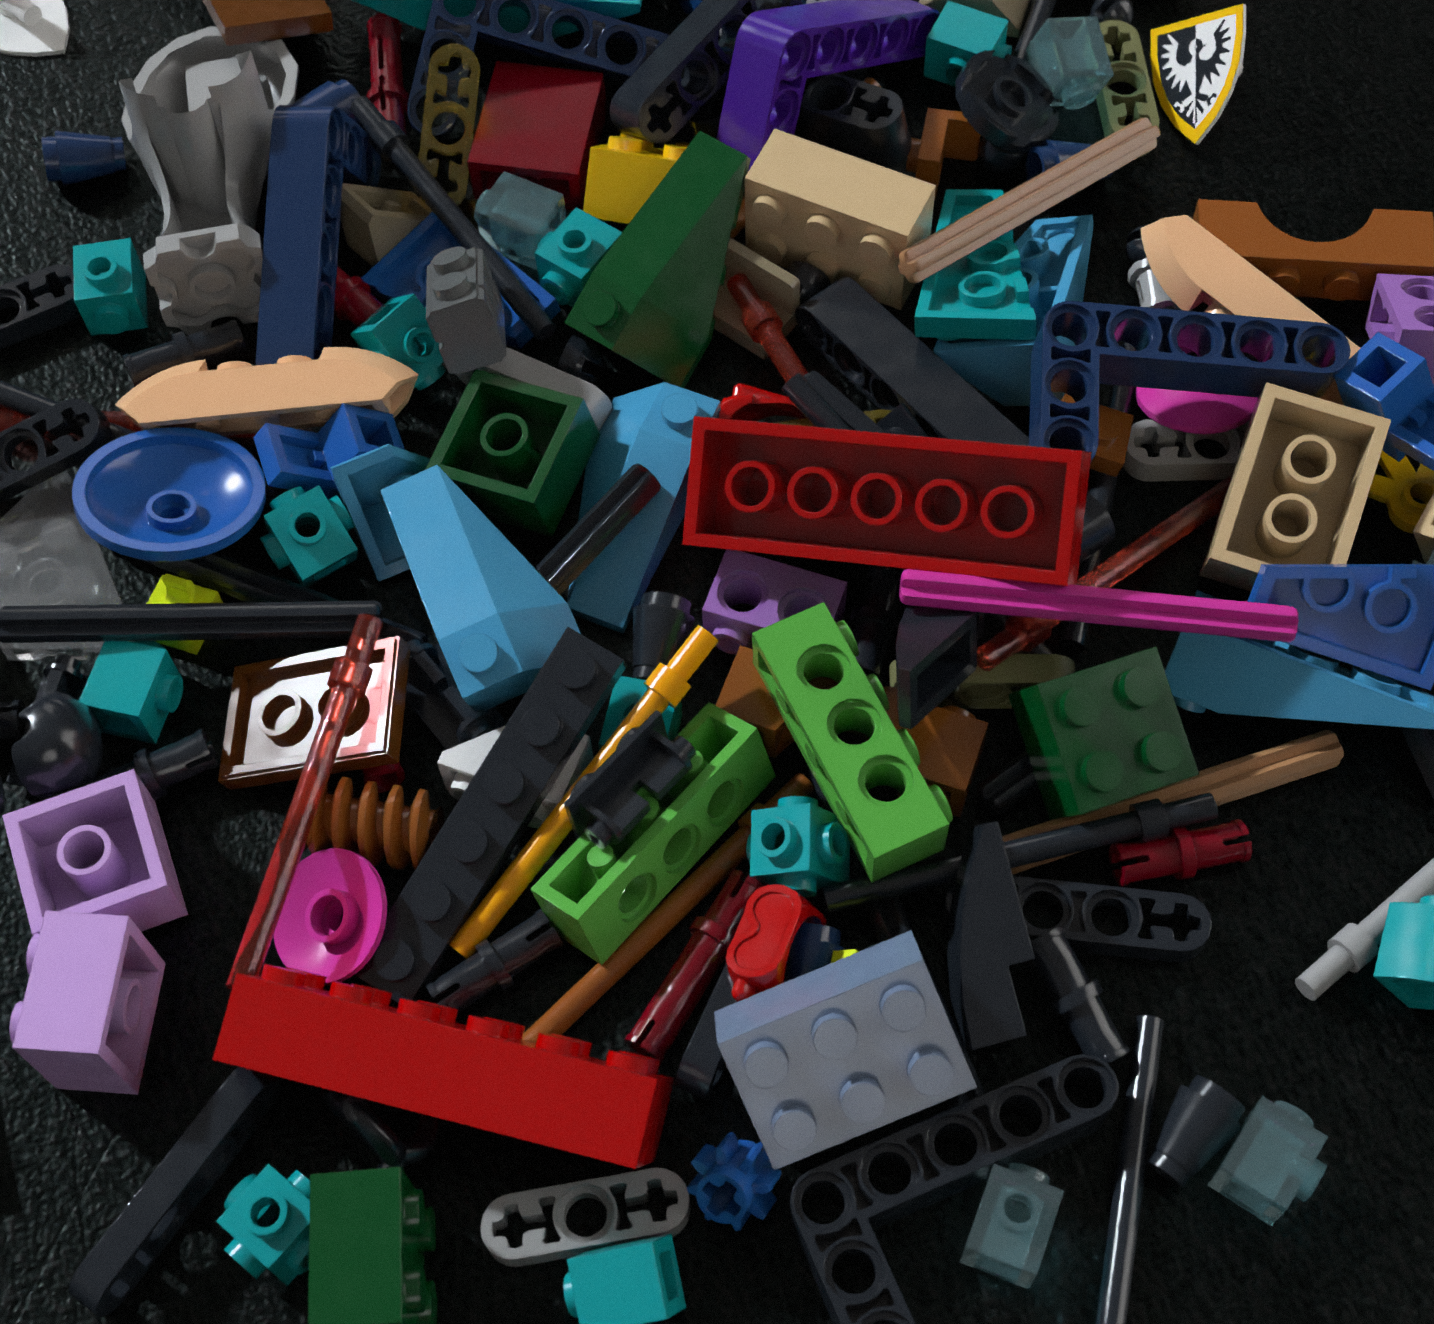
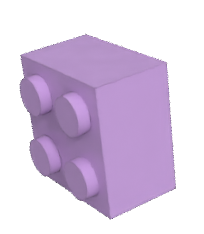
(96, 854)
(88, 1002)

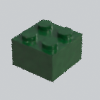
(517, 450)
(1103, 734)
(369, 1249)

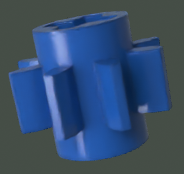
(734, 1181)

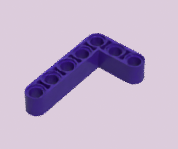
(804, 41)

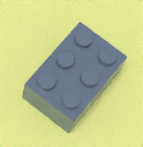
(842, 1050)

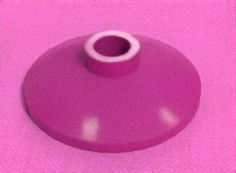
(1195, 410)
(310, 923)

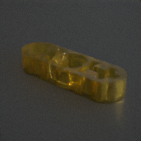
(467, 88)

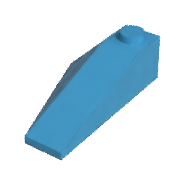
(1055, 267)
(655, 431)
(479, 591)
(1287, 683)

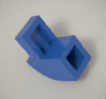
(1397, 386)
(304, 457)

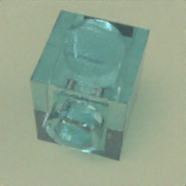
(1071, 59)
(518, 216)
(1271, 1160)
(1012, 1224)

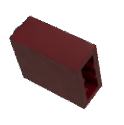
(539, 128)

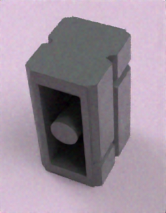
(465, 310)

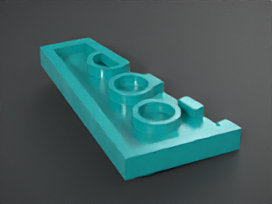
(980, 292)

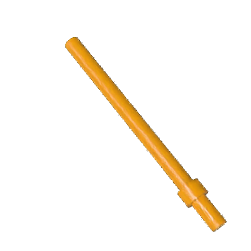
(665, 687)

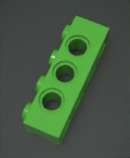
(880, 832)
(604, 894)

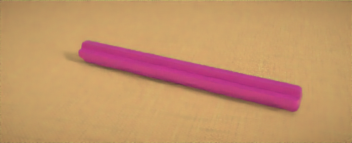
(1099, 605)

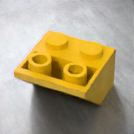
(625, 176)

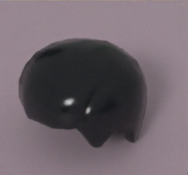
(60, 748)

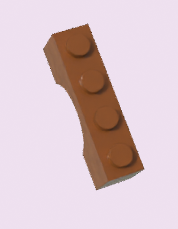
(1335, 270)
(946, 738)

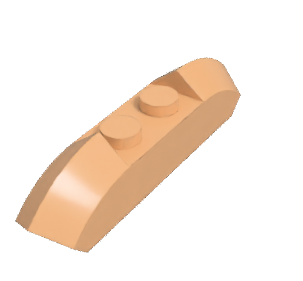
(1201, 268)
(288, 394)

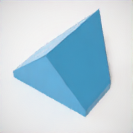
(359, 489)

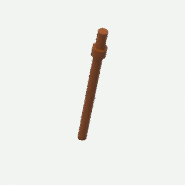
(659, 921)

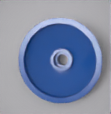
(169, 494)

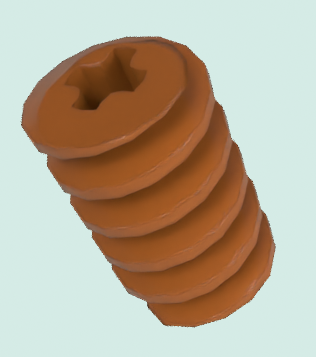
(374, 826)

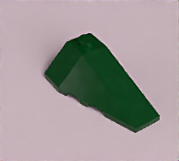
(663, 273)

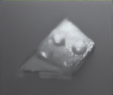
(51, 562)

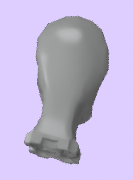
(204, 139)

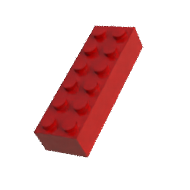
(887, 499)
(446, 1069)

